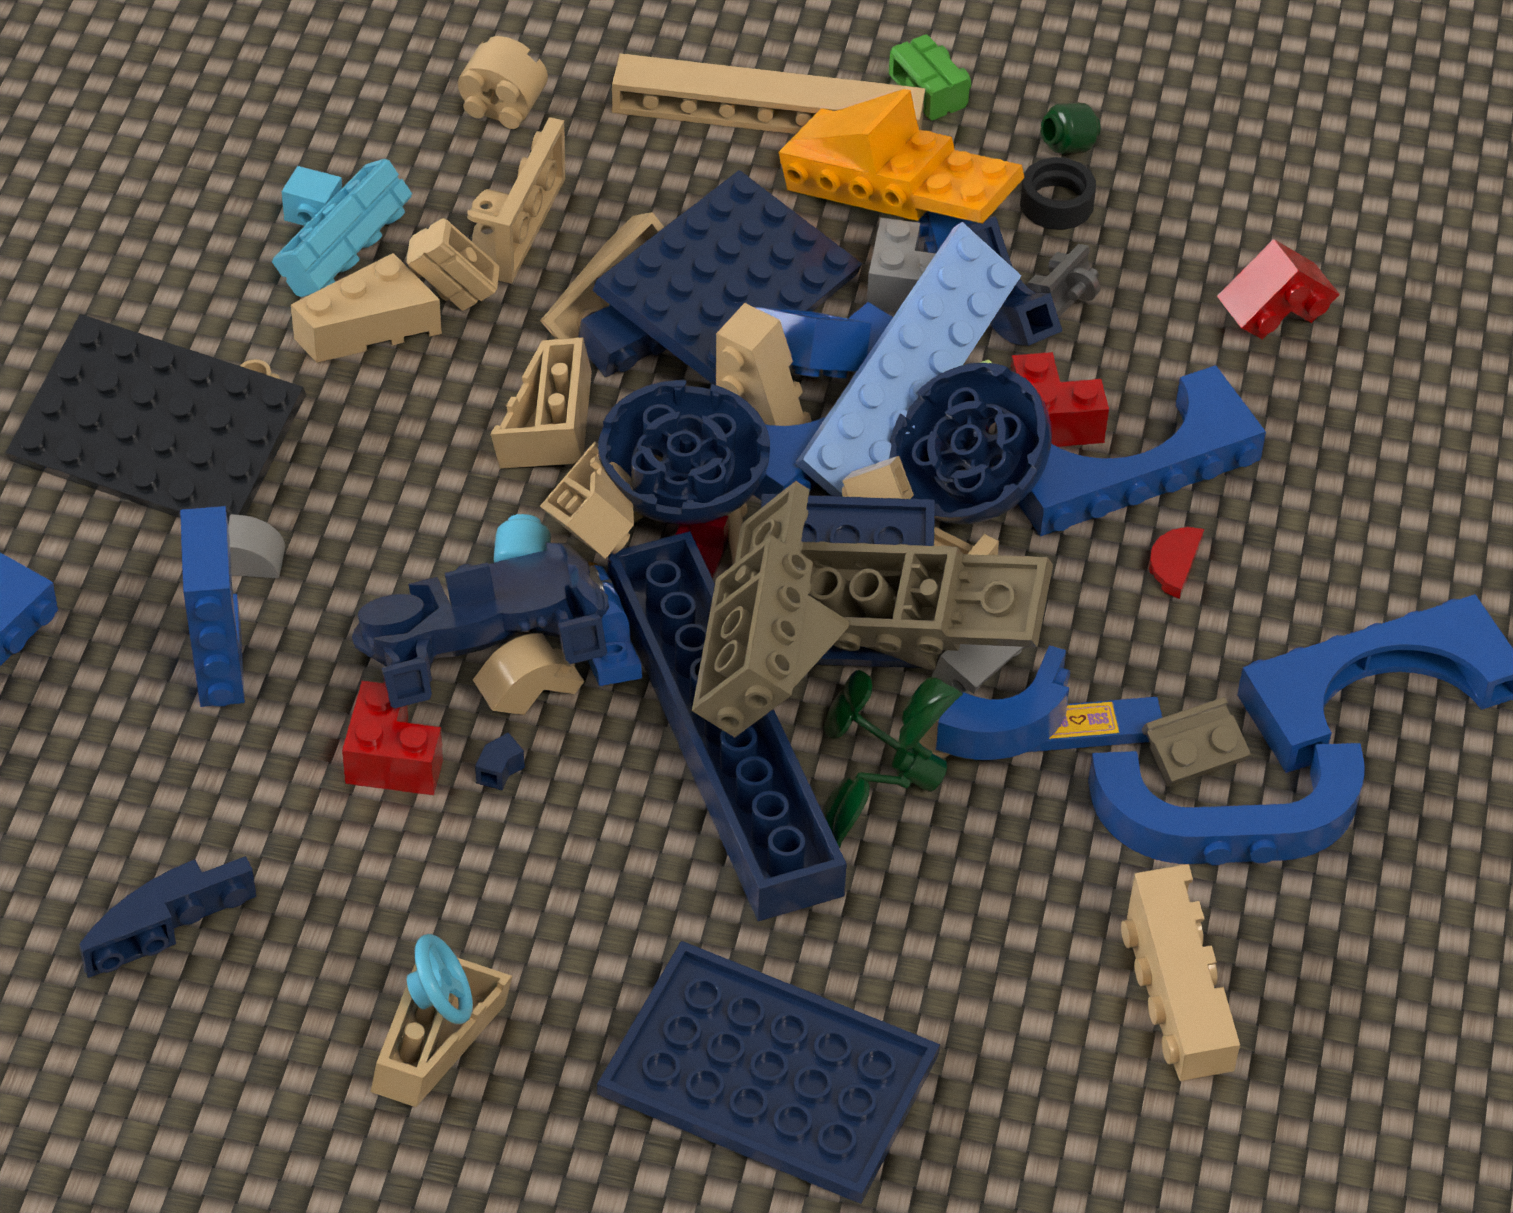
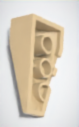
(579, 300)

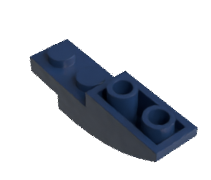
(147, 917)

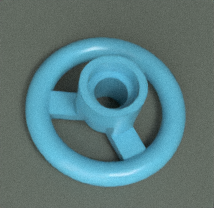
(435, 982)

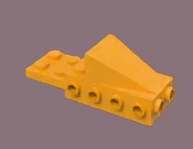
(884, 163)

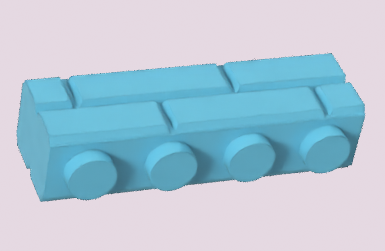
(343, 228)

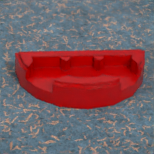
(1174, 557)

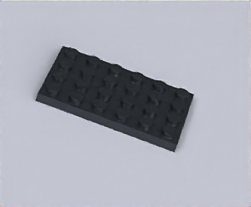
(155, 421)

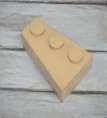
(365, 309)

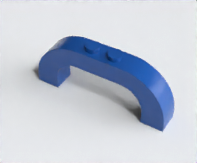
(1228, 832)

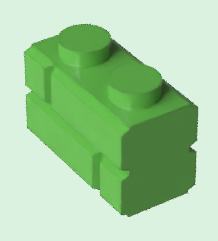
(930, 67)

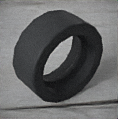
(1054, 213)

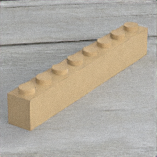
(736, 94)

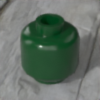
(1070, 128)

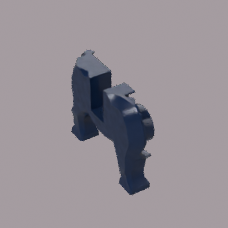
(487, 605)

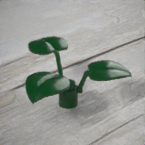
(912, 760)

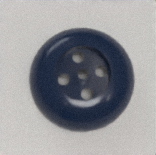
(954, 435)
(708, 445)

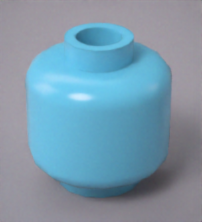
(519, 537)

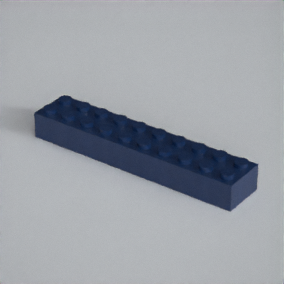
(748, 780)

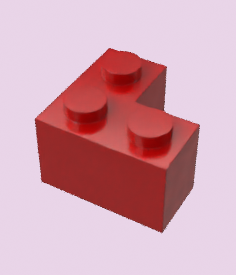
(1273, 287)
(1075, 407)
(388, 750)

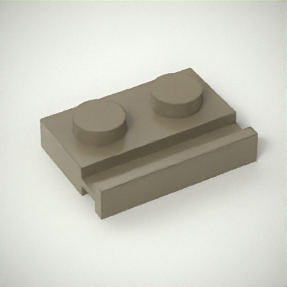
(1196, 742)

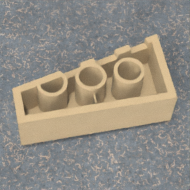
(1179, 974)

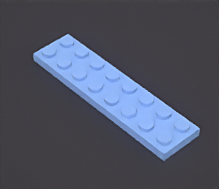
(924, 338)

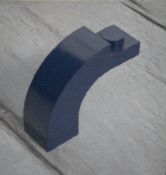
(1025, 313)

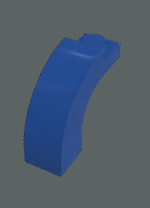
(1012, 725)

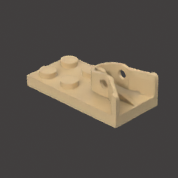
(520, 214)

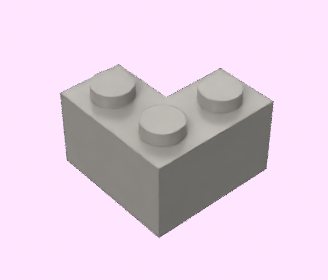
(895, 263)

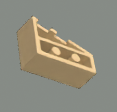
(755, 365)
(550, 410)
(593, 505)
(426, 1045)

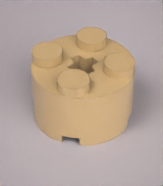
(502, 81)

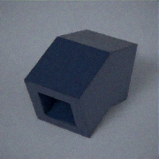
(499, 761)

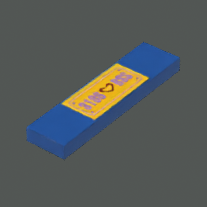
(1103, 724)

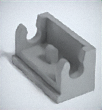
(972, 665)

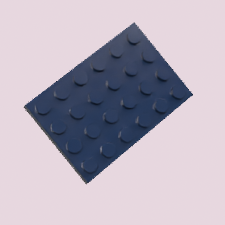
(716, 257)
(769, 1071)

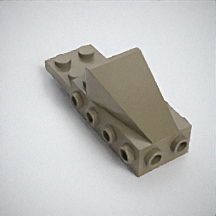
(928, 597)
(762, 620)

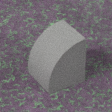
(255, 547)

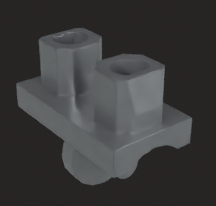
(1068, 279)

